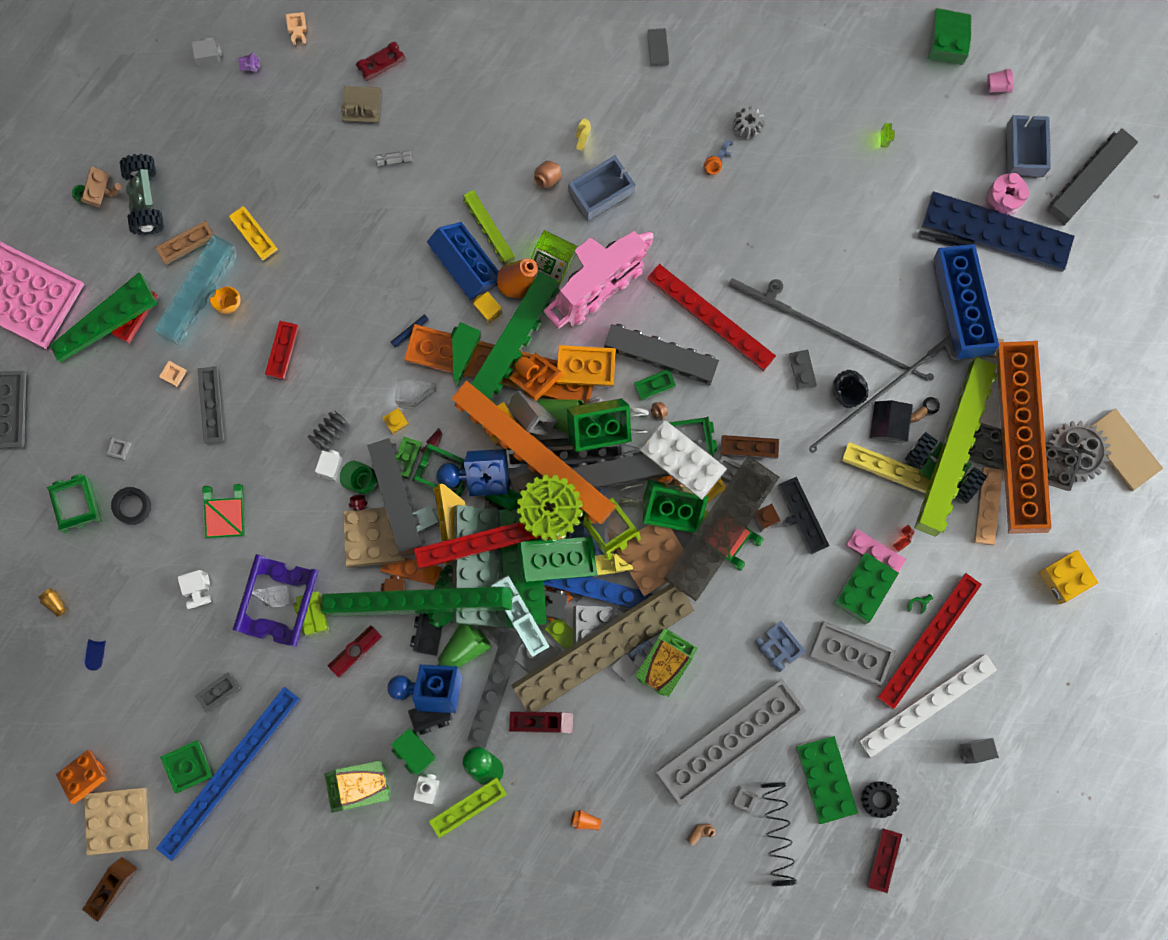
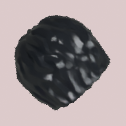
(850, 388)

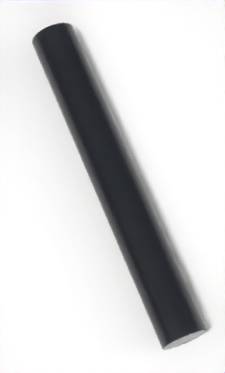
(944, 239)

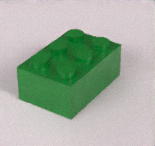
(599, 424)
(865, 588)

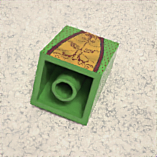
(666, 662)
(356, 786)

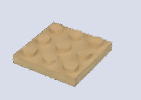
(369, 538)
(116, 821)

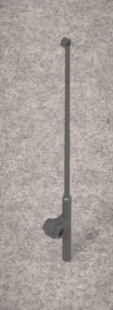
(770, 299)
(946, 343)

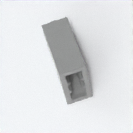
(531, 414)

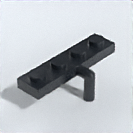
(803, 515)

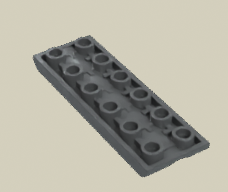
(1061, 463)

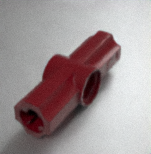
(345, 661)

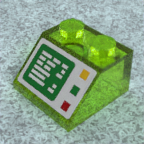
(553, 255)

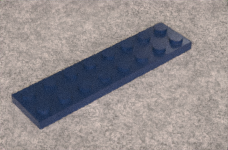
(998, 231)

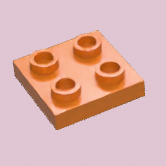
(534, 375)
(81, 776)

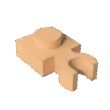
(296, 26)

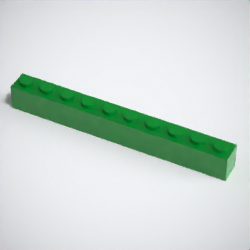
(417, 601)

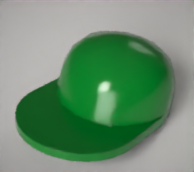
(358, 477)
(482, 765)

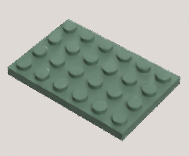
(479, 569)

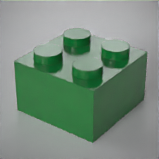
(413, 752)

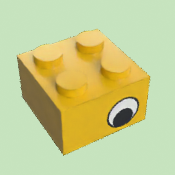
(1068, 577)

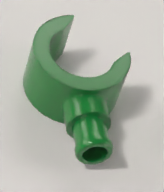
(923, 601)

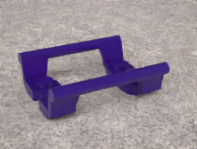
(278, 572)

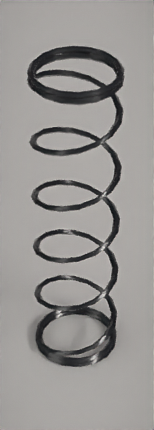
(782, 882)

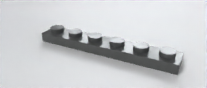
(495, 688)

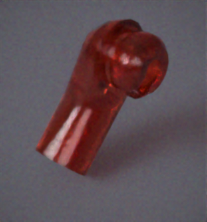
(906, 539)

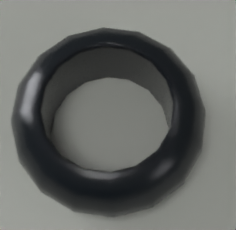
(935, 401)

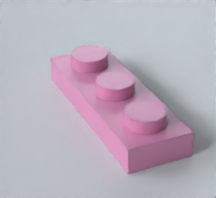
(863, 543)

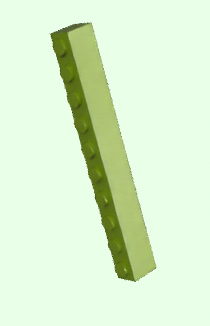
(955, 447)

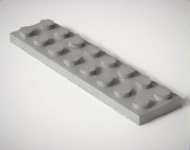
(731, 742)

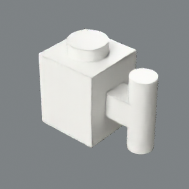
(193, 585)

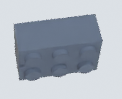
(1028, 146)
(601, 187)

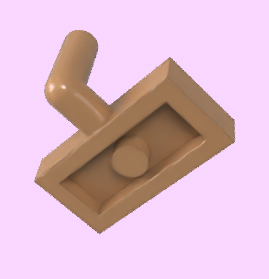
(96, 187)

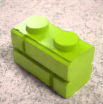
(314, 621)

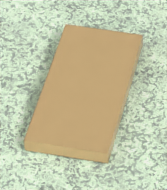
(1128, 453)

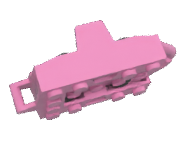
(599, 277)

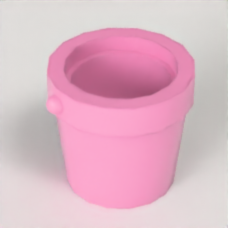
(1000, 81)

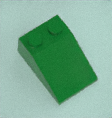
(950, 36)

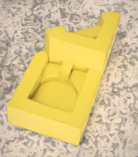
(582, 133)
(615, 565)

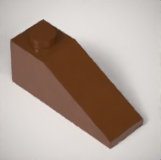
(109, 888)

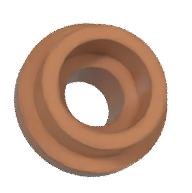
(659, 410)

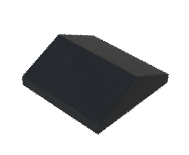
(891, 420)

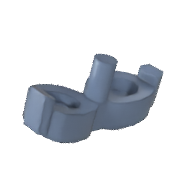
(727, 143)
(639, 648)

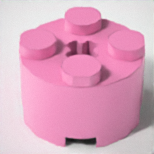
(1007, 194)

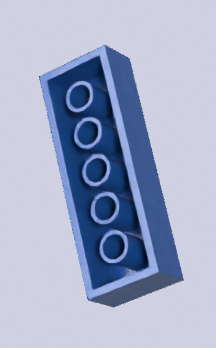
(966, 301)

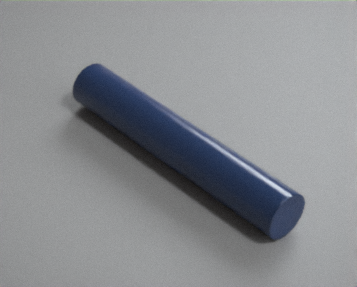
(407, 332)

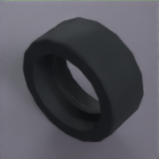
(120, 495)

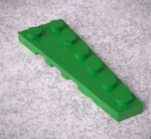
(116, 310)

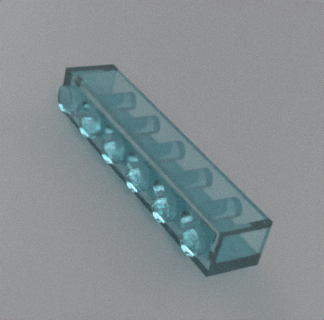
(196, 289)

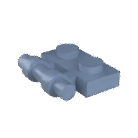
(784, 642)

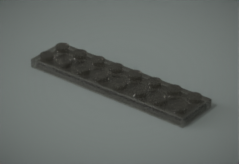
(721, 528)

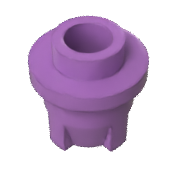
(249, 62)

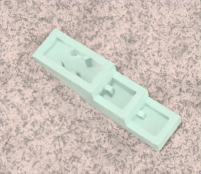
(523, 620)

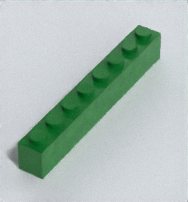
(516, 336)

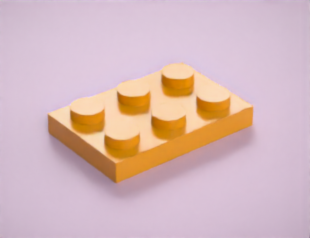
(586, 365)

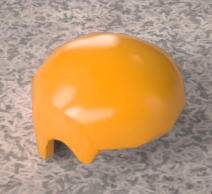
(225, 300)

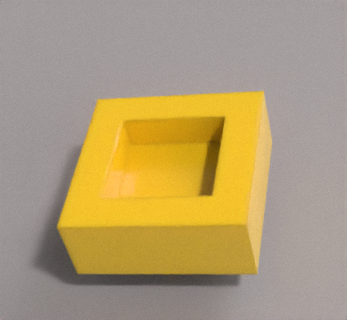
(395, 421)

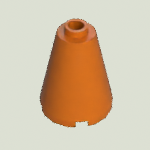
(517, 277)

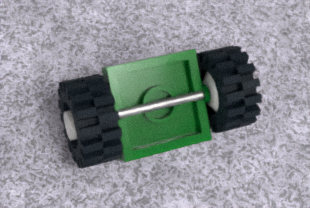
(922, 450)

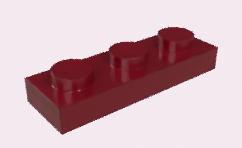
(884, 860)

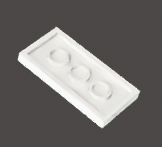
(683, 459)

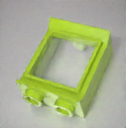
(613, 532)

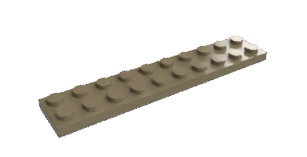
(602, 648)

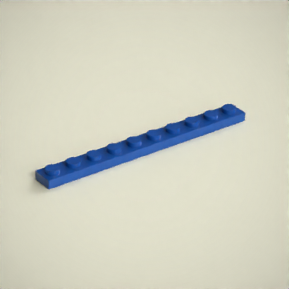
(228, 774)

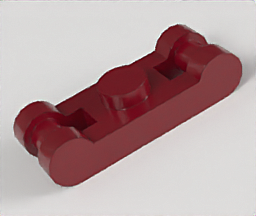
(380, 61)

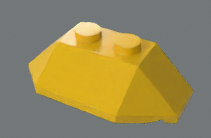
(445, 503)

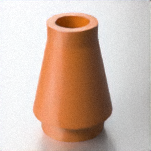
(585, 821)

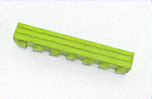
(488, 227)

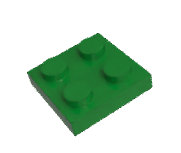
(186, 766)

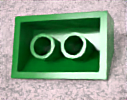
(672, 507)

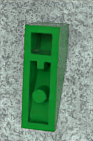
(463, 346)

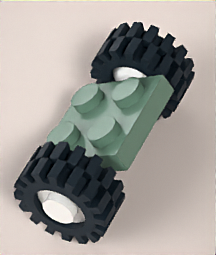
(141, 217)

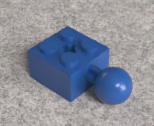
(484, 470)
(434, 691)

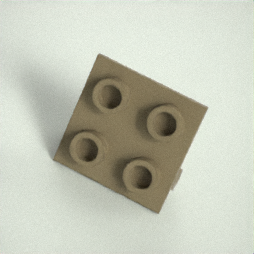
(361, 104)

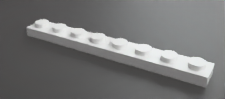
(927, 705)

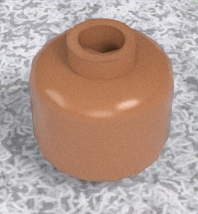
(547, 174)

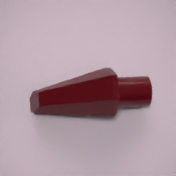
(434, 439)

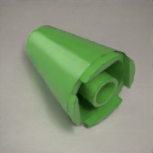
(558, 409)
(464, 646)

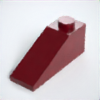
(541, 722)

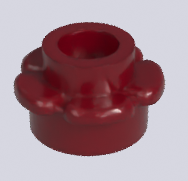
(357, 502)

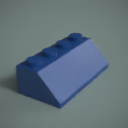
(464, 259)

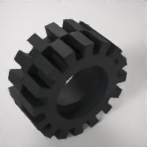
(892, 799)

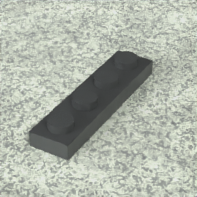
(210, 405)

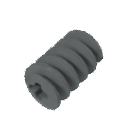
(328, 430)

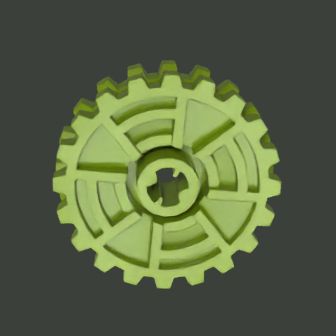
(556, 493)

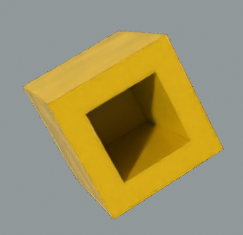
(487, 307)

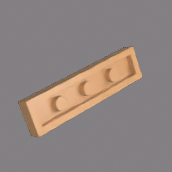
(988, 507)

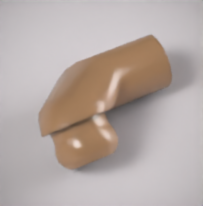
(919, 414)
(701, 830)

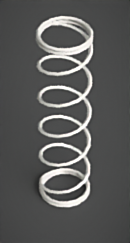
(636, 502)

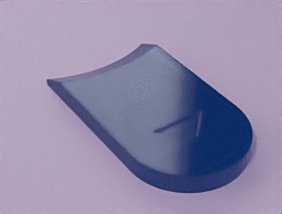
(94, 654)

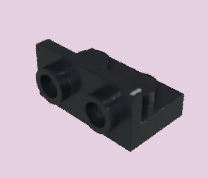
(427, 636)
(423, 721)

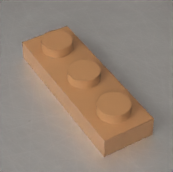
(184, 243)

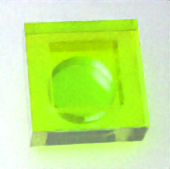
(887, 135)

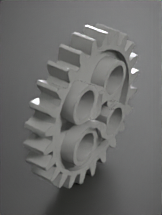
(1083, 435)

